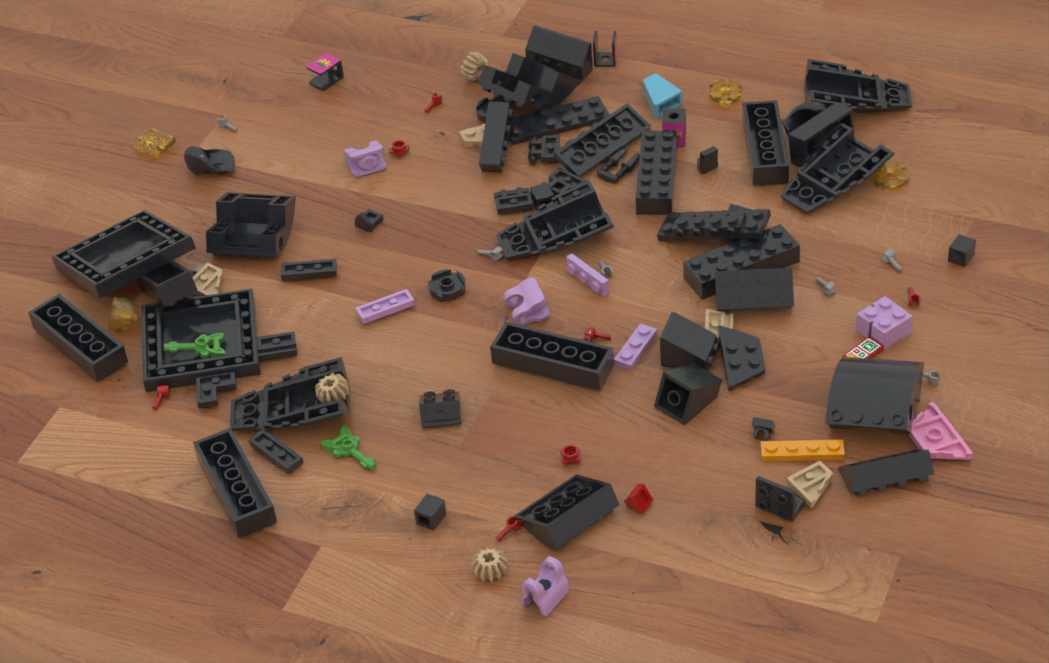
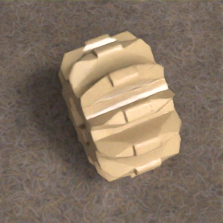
(473, 66)
(332, 388)
(489, 564)

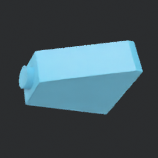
(661, 94)

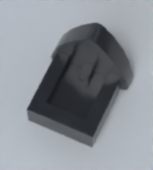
(708, 160)
(368, 220)

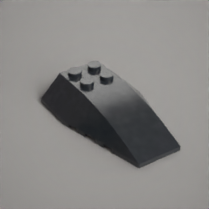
(863, 93)
(833, 169)
(558, 225)
(290, 401)

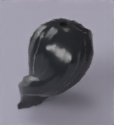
(801, 115)
(213, 160)

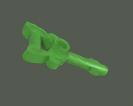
(200, 346)
(347, 445)

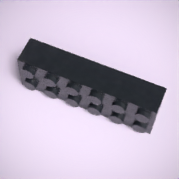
(765, 142)
(656, 173)
(770, 251)
(78, 337)
(552, 355)
(235, 482)

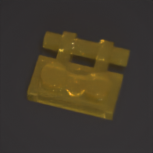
(157, 140)

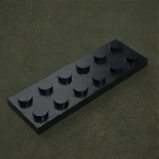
(557, 120)

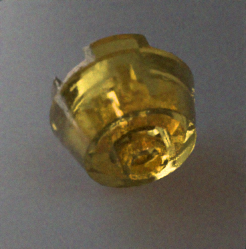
(122, 315)

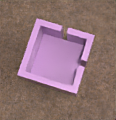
(887, 321)

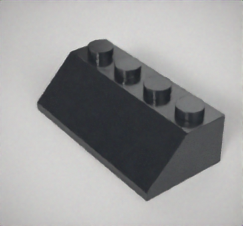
(560, 52)
(887, 470)

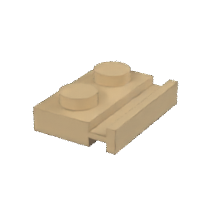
(714, 318)

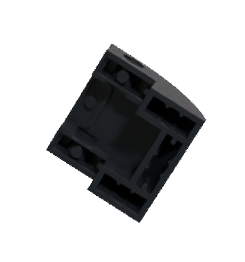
(528, 83)
(251, 225)
(874, 394)

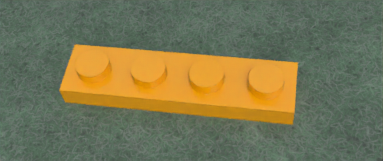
(802, 450)

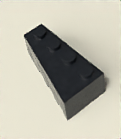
(496, 137)

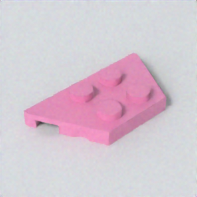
(934, 432)

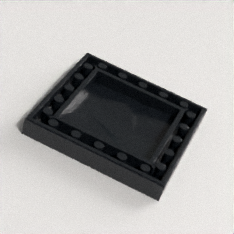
(123, 253)
(184, 322)

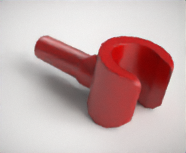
(436, 100)
(913, 297)
(590, 333)
(162, 391)
(512, 523)

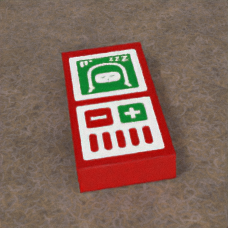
(867, 348)

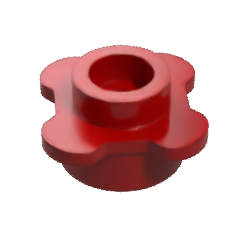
(399, 147)
(570, 454)

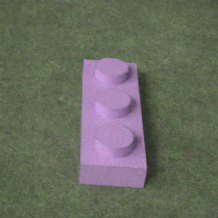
(587, 275)
(385, 306)
(635, 347)

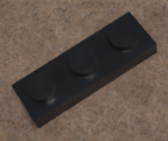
(309, 269)
(276, 451)

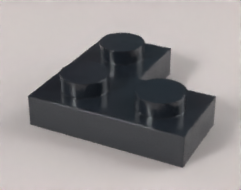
(210, 384)

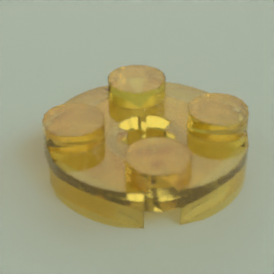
(725, 91)
(897, 170)

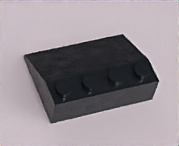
(568, 510)

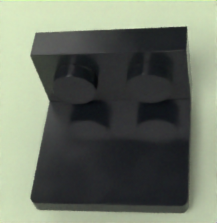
(440, 408)
(777, 499)

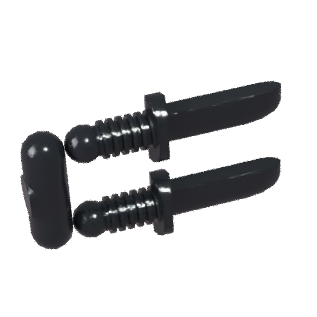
(613, 161)

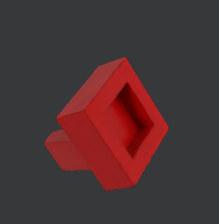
(639, 498)

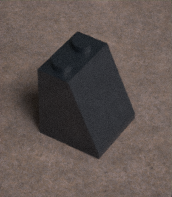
(687, 343)
(686, 391)

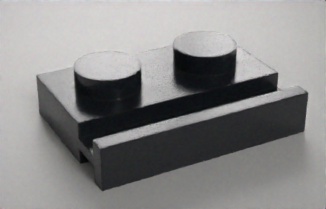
(276, 346)

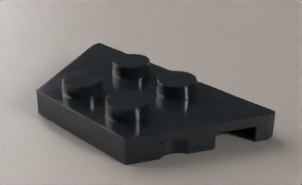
(740, 356)

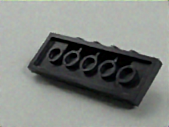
(601, 140)
(714, 225)

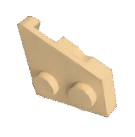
(472, 136)
(208, 280)
(810, 482)

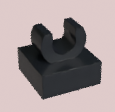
(763, 425)

